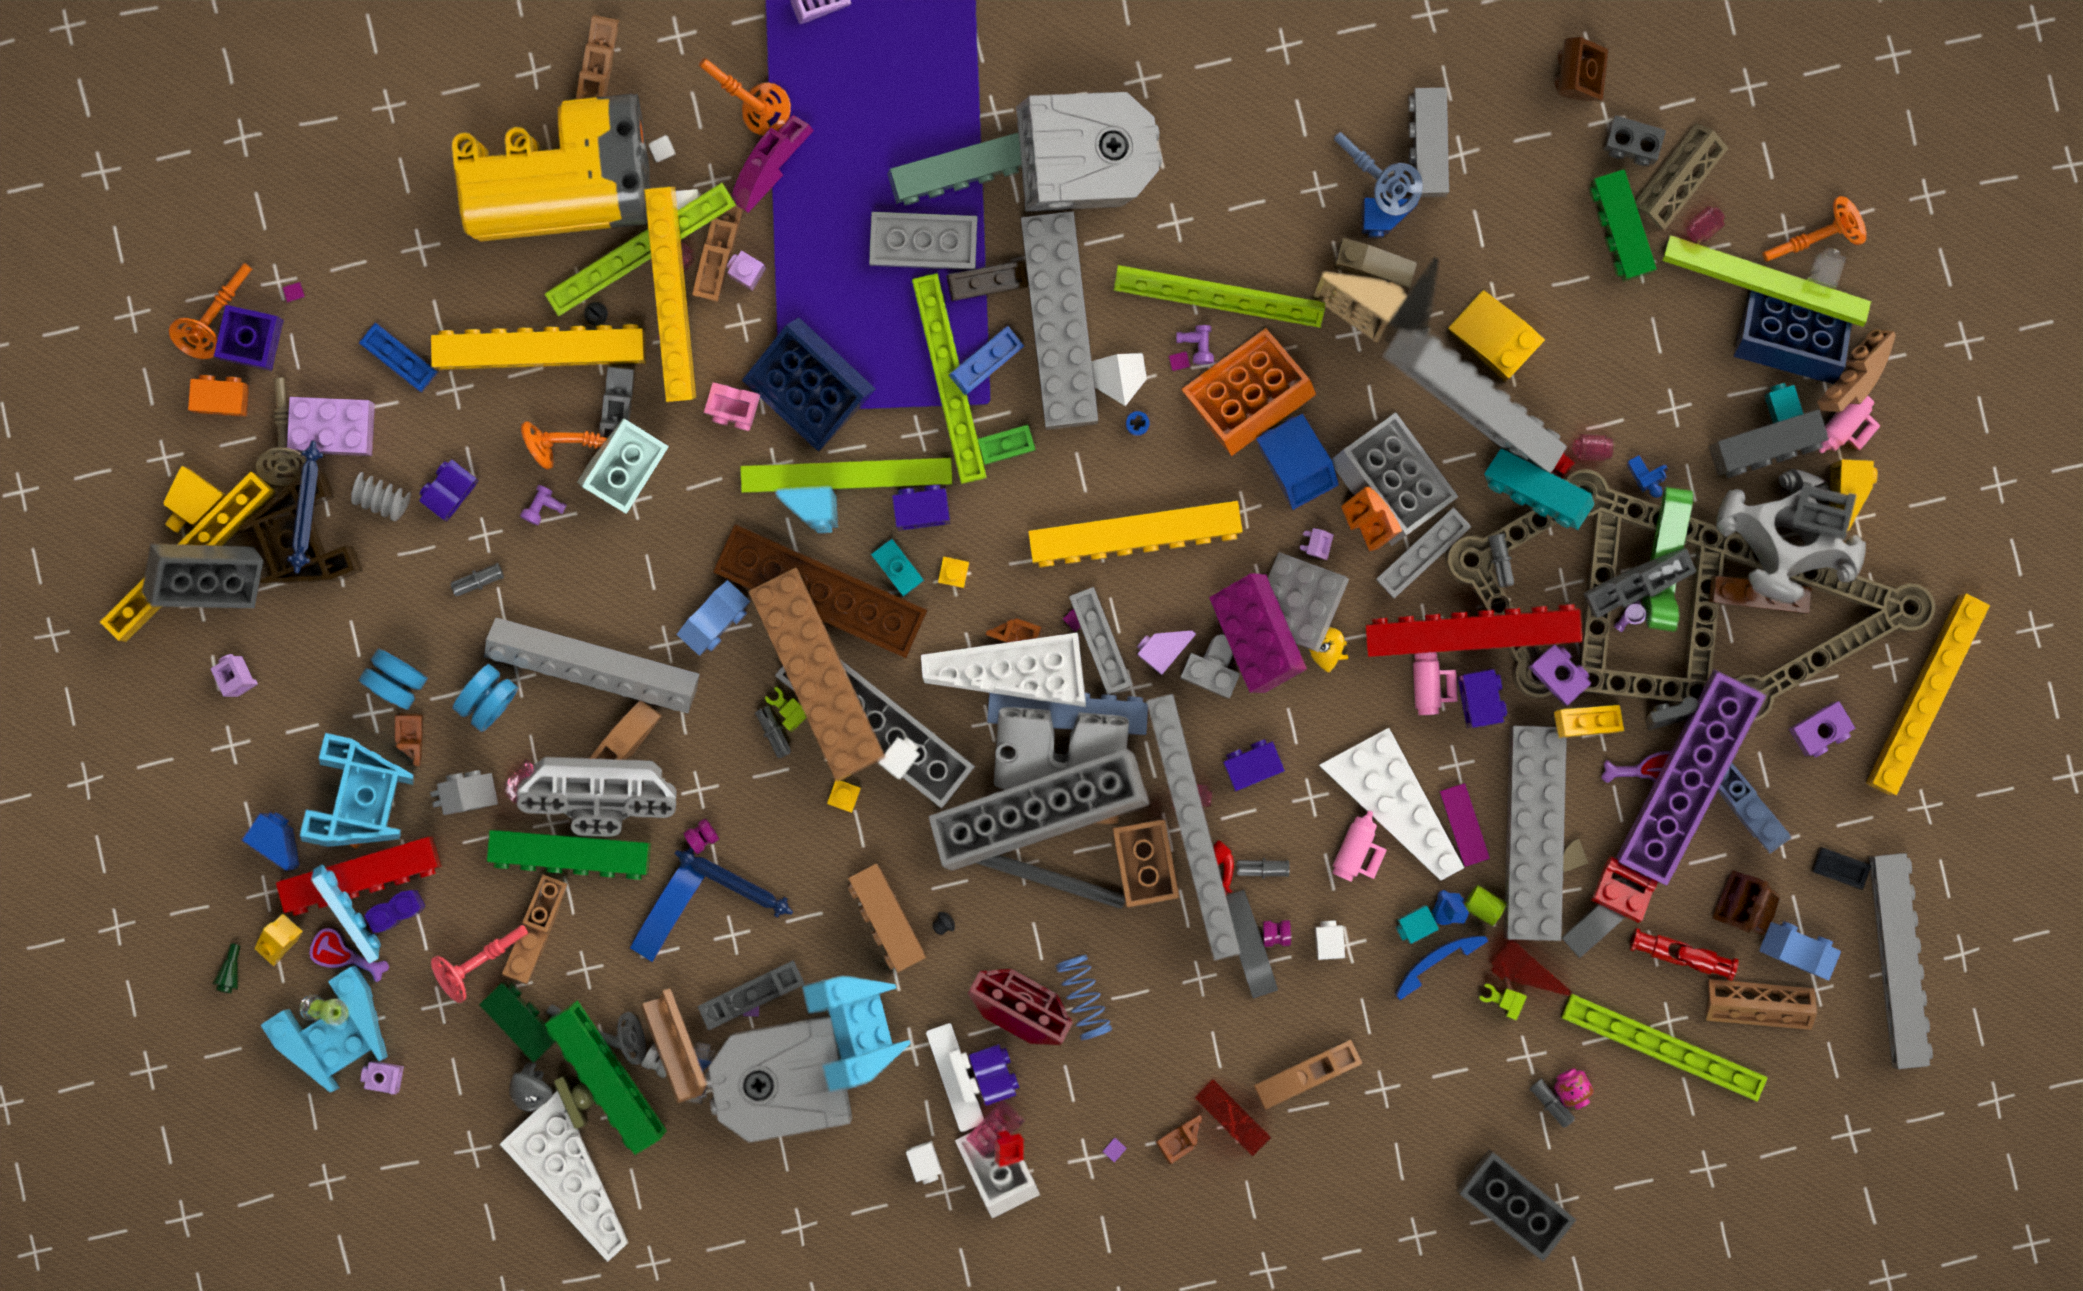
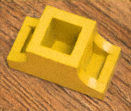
(277, 939)

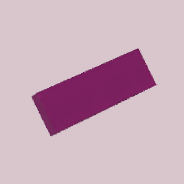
(1464, 825)

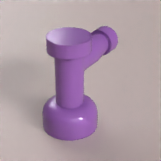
(1203, 356)
(541, 498)
(1634, 614)

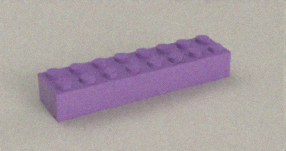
(1690, 777)

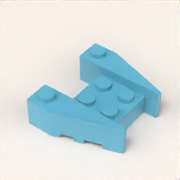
(362, 799)
(858, 1028)
(326, 1048)

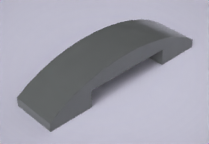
(1252, 951)
(751, 995)

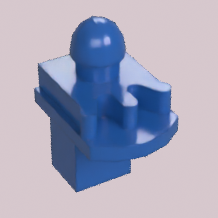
(1646, 479)
(1449, 908)

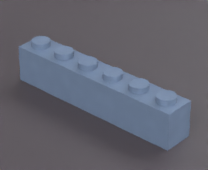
(1065, 715)

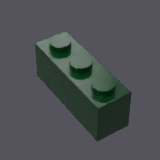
(518, 1020)

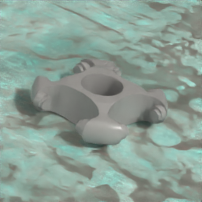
(1779, 557)

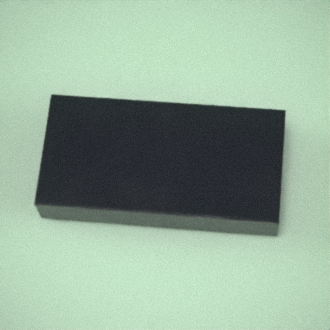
(1841, 868)

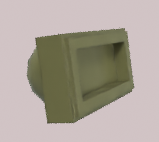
(574, 1100)

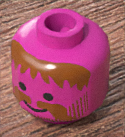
(1573, 1088)

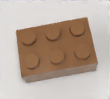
(1145, 863)

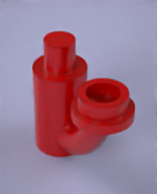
(1224, 856)

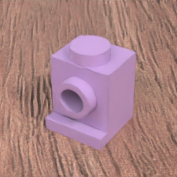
(233, 676)
(391, 1073)

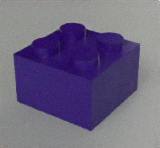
(248, 337)
(921, 508)
(1481, 698)

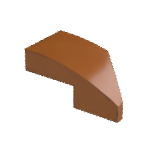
(1014, 631)
(409, 735)
(1180, 1140)

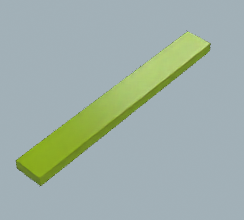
(635, 252)
(1766, 281)
(1219, 296)
(944, 361)
(847, 475)
(1664, 1047)

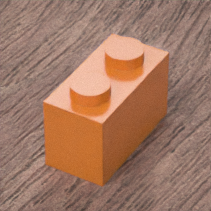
(218, 397)

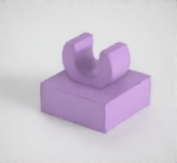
(1319, 543)

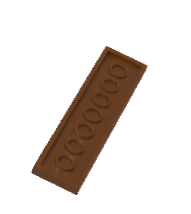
(836, 595)

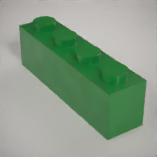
(1623, 226)

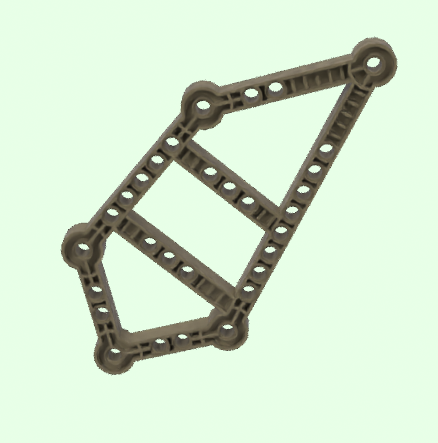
(1608, 513)

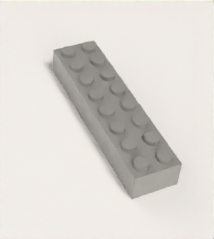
(1059, 320)
(1475, 399)
(937, 769)
(1038, 810)
(1535, 834)

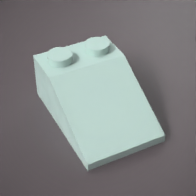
(622, 465)

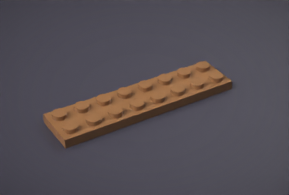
(817, 674)

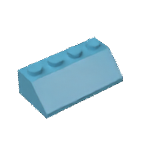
(813, 506)

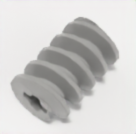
(379, 498)

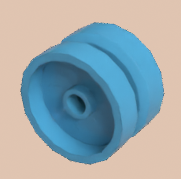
(393, 678)
(485, 698)

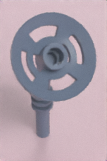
(1384, 182)

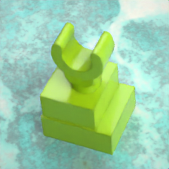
(790, 710)
(1509, 1000)

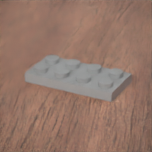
(923, 240)

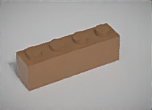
(886, 917)

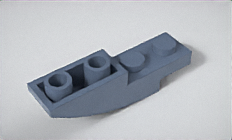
(1751, 810)

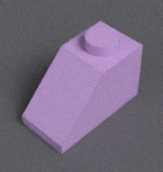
(1163, 648)

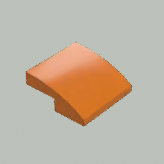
(1372, 516)

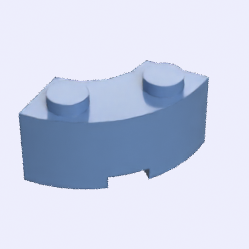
(713, 618)
(1801, 951)

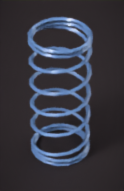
(1096, 1032)

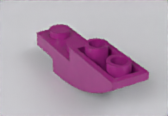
(763, 164)

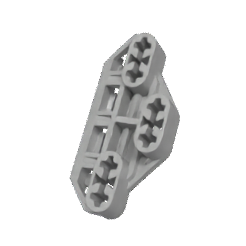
(596, 803)

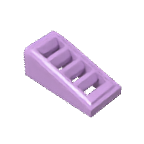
(812, 13)

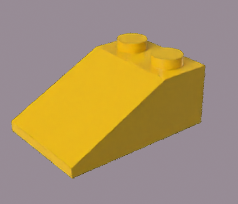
(1496, 335)
(1854, 478)

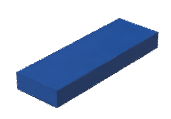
(398, 357)
(986, 360)

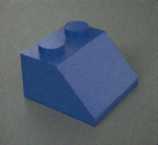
(274, 840)

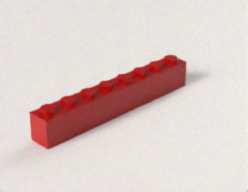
(1474, 632)

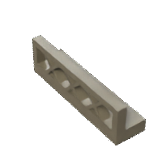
(1678, 172)

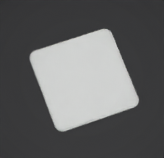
(661, 148)

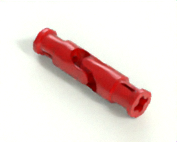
(1698, 959)

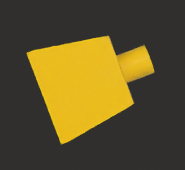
(190, 499)

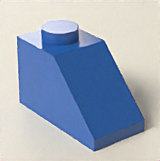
(1377, 222)

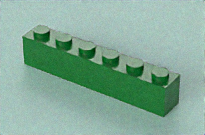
(568, 853)
(605, 1078)

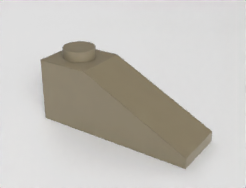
(1374, 263)

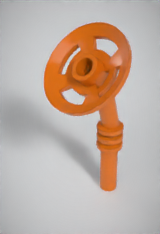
(752, 104)
(1846, 222)
(200, 328)
(541, 443)

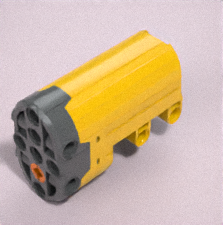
(582, 186)

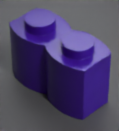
(448, 489)
(400, 907)
(993, 1074)

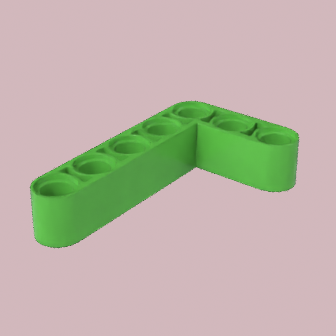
(1670, 536)

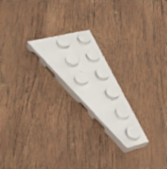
(1026, 669)
(1384, 783)
(562, 1168)

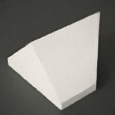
(1119, 375)

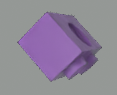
(1545, 667)
(1807, 735)

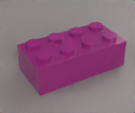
(1257, 633)

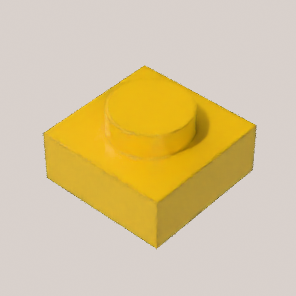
(953, 572)
(844, 796)

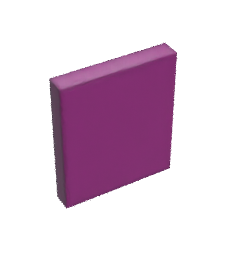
(293, 292)
(1179, 361)
(1071, 620)

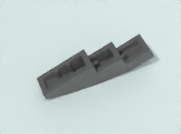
(617, 398)
(1640, 581)
(1594, 925)

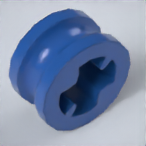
(1142, 430)

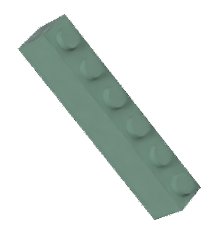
(955, 169)

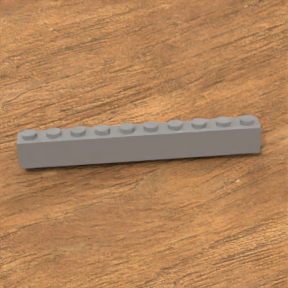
(1193, 827)

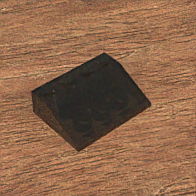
(1417, 306)

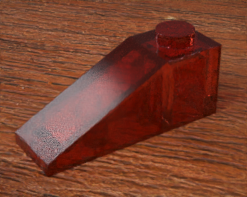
(1519, 966)
(1233, 1117)

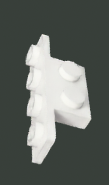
(955, 1077)

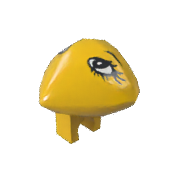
(1330, 650)

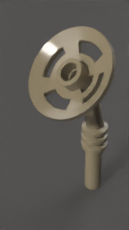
(284, 455)

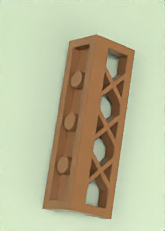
(1762, 1009)
(674, 1047)

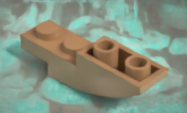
(1863, 371)
(628, 733)
(538, 923)
(1307, 1074)

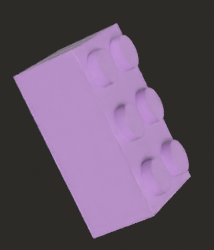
(334, 424)

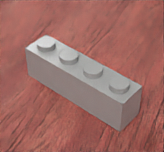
(1430, 139)

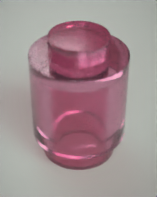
(1705, 224)
(1593, 447)

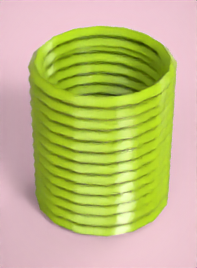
(1485, 905)

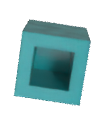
(1783, 403)
(1416, 924)

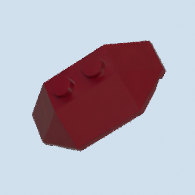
(1020, 1006)

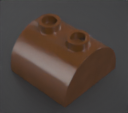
(1582, 70)

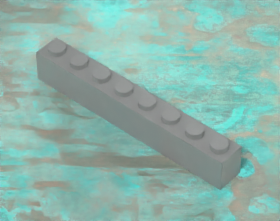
(591, 665)
(1900, 961)

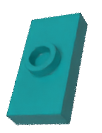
(897, 567)

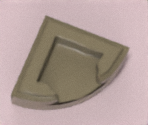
(1573, 856)

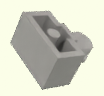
(1212, 670)
(465, 793)

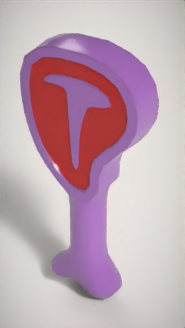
(1647, 768)
(331, 951)

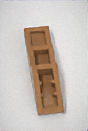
(598, 58)
(717, 254)

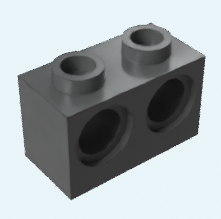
(1635, 133)

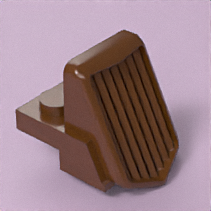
(1747, 903)

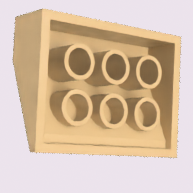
(1360, 301)

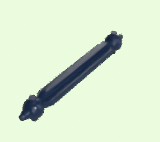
(305, 506)
(733, 882)

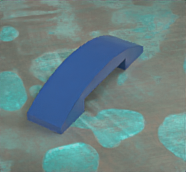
(666, 912)
(1410, 981)

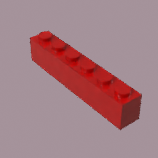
(363, 873)

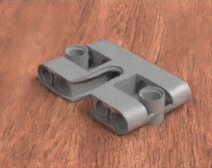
(1033, 743)

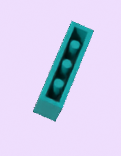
(1539, 490)

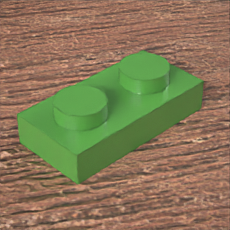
(1006, 444)

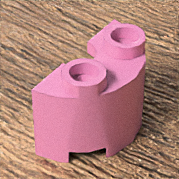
(732, 405)

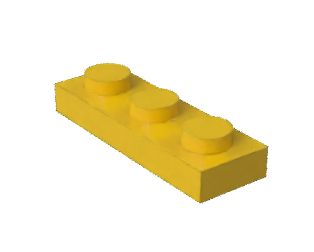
(1589, 721)

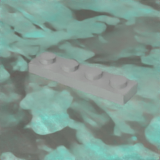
(1423, 553)
(1100, 640)

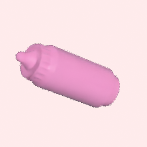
(1845, 423)
(1427, 684)
(1355, 849)

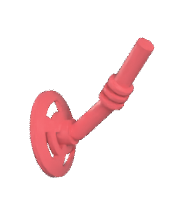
(451, 977)

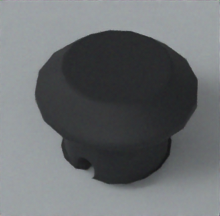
(596, 313)
(943, 923)

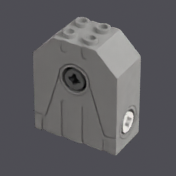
(1085, 150)
(796, 1086)

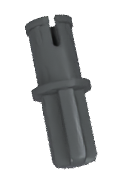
(1501, 560)
(477, 580)
(773, 732)
(1262, 868)
(1552, 1103)

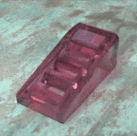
(996, 1114)

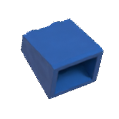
(1297, 461)

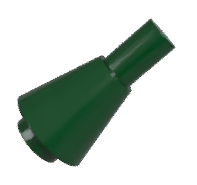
(227, 976)

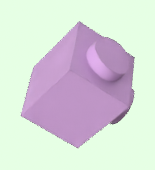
(745, 269)

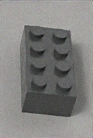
(1767, 443)
(202, 576)
(1516, 1205)

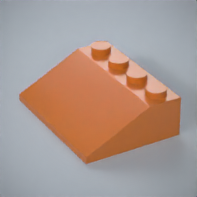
(1249, 391)

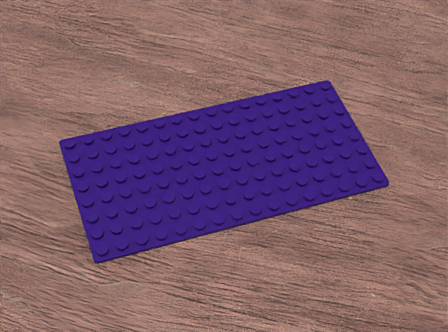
(880, 92)

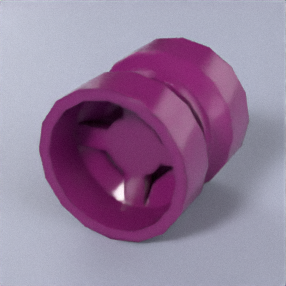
(695, 838)
(1270, 933)

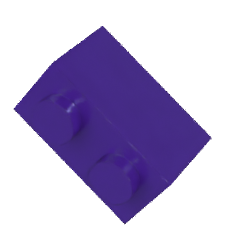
(1253, 765)

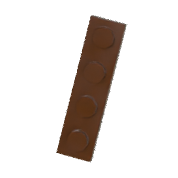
(1741, 593)

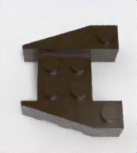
(275, 532)

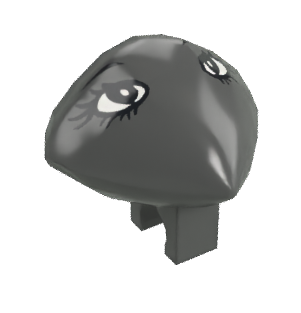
(528, 1089)

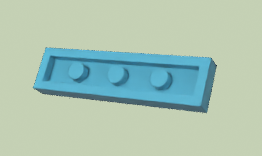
(342, 907)

